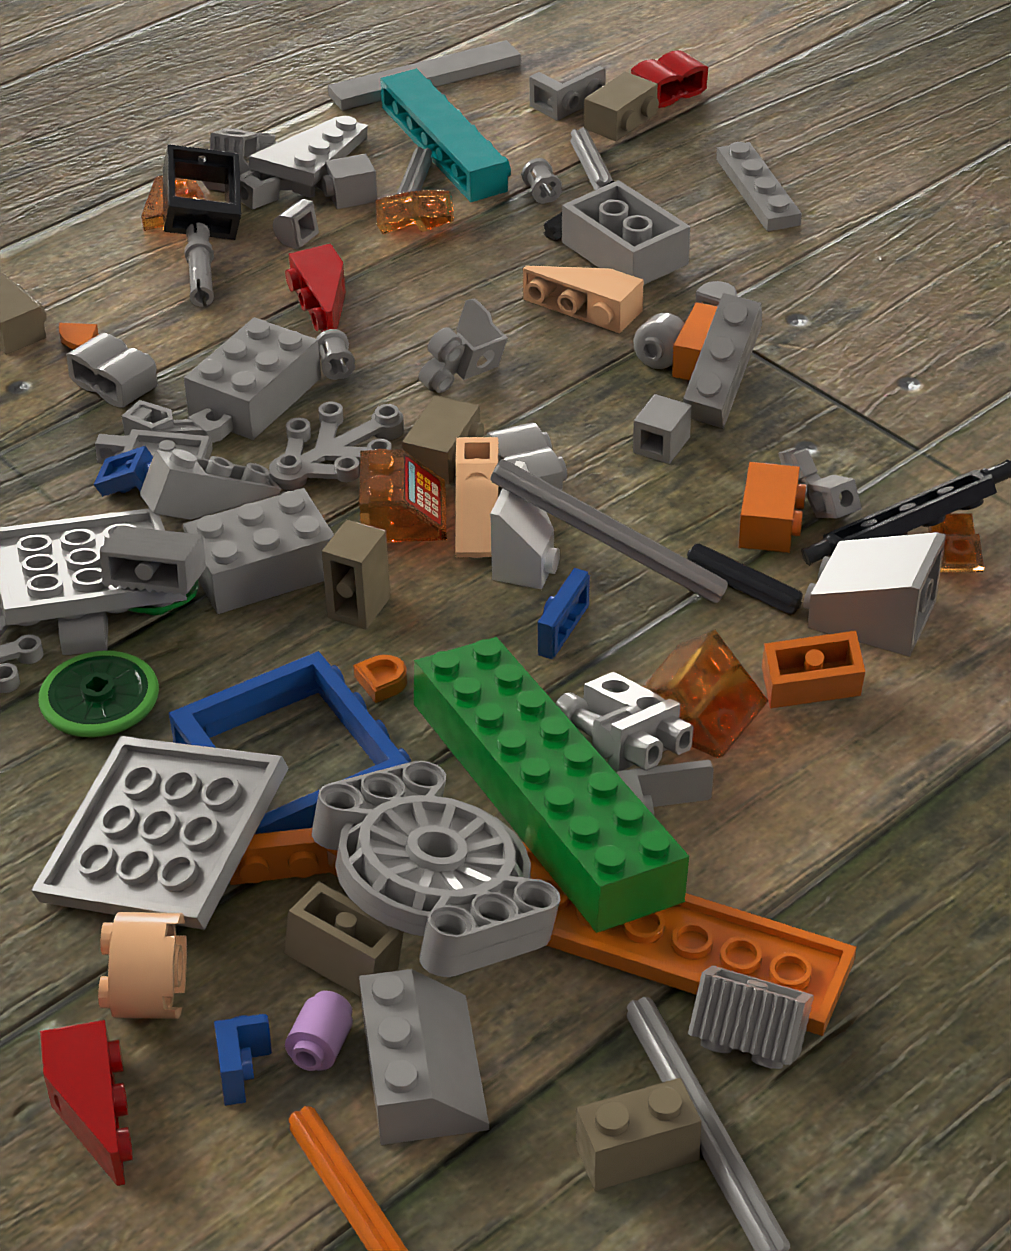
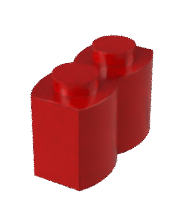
(676, 76)

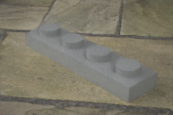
(758, 186)

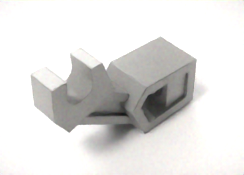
(261, 188)
(157, 418)
(823, 492)

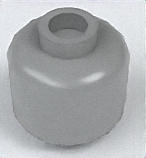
(657, 338)

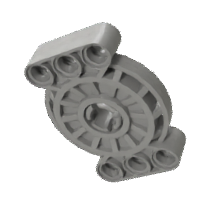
(434, 868)

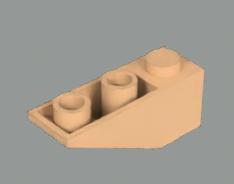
(589, 294)
(475, 495)

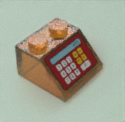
(401, 496)

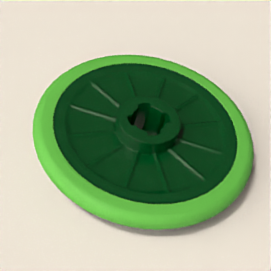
(98, 693)

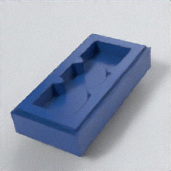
(563, 613)

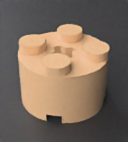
(143, 965)

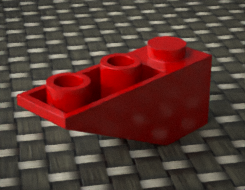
(320, 284)
(83, 1091)

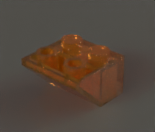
(711, 689)

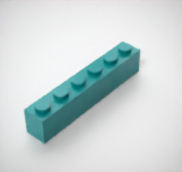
(454, 142)

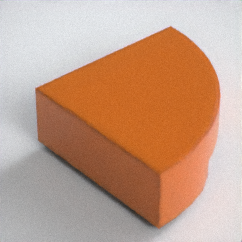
(76, 334)

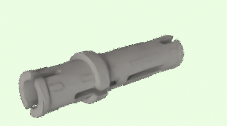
(199, 257)

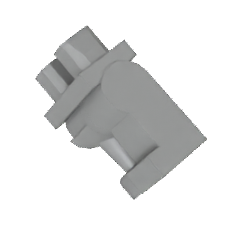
(627, 722)

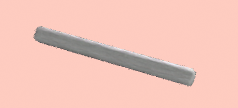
(609, 531)
(715, 1142)

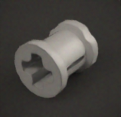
(543, 171)
(337, 347)

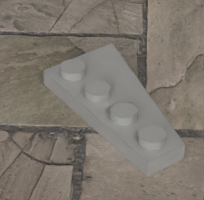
(304, 155)

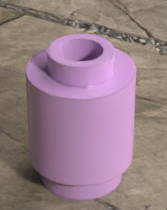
(319, 1031)

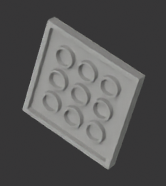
(57, 573)
(161, 830)

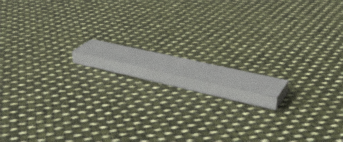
(439, 70)

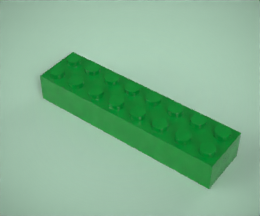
(551, 784)

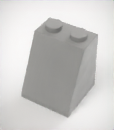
(878, 589)

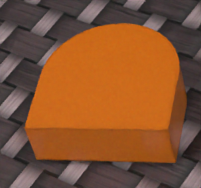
(381, 676)

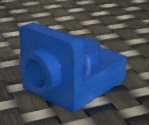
(124, 471)
(237, 1044)

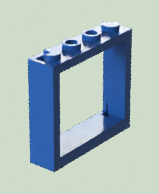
(274, 690)

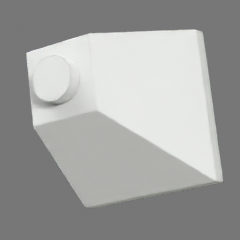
(521, 541)

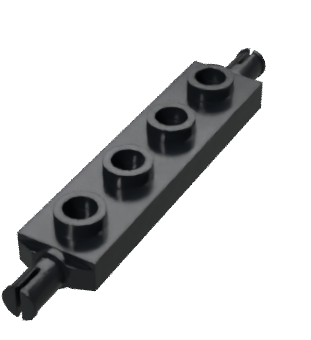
(919, 510)

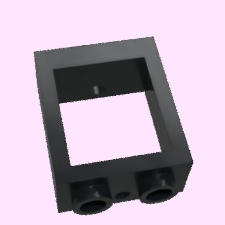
(216, 167)

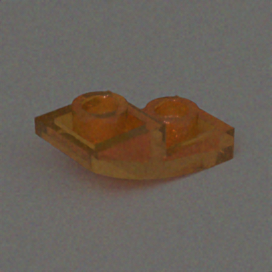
(422, 207)
(961, 546)

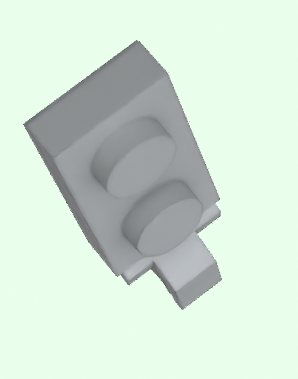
(112, 445)

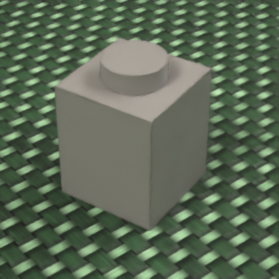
(350, 181)
(662, 428)

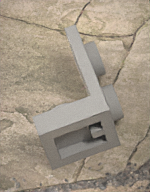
(563, 99)
(671, 783)

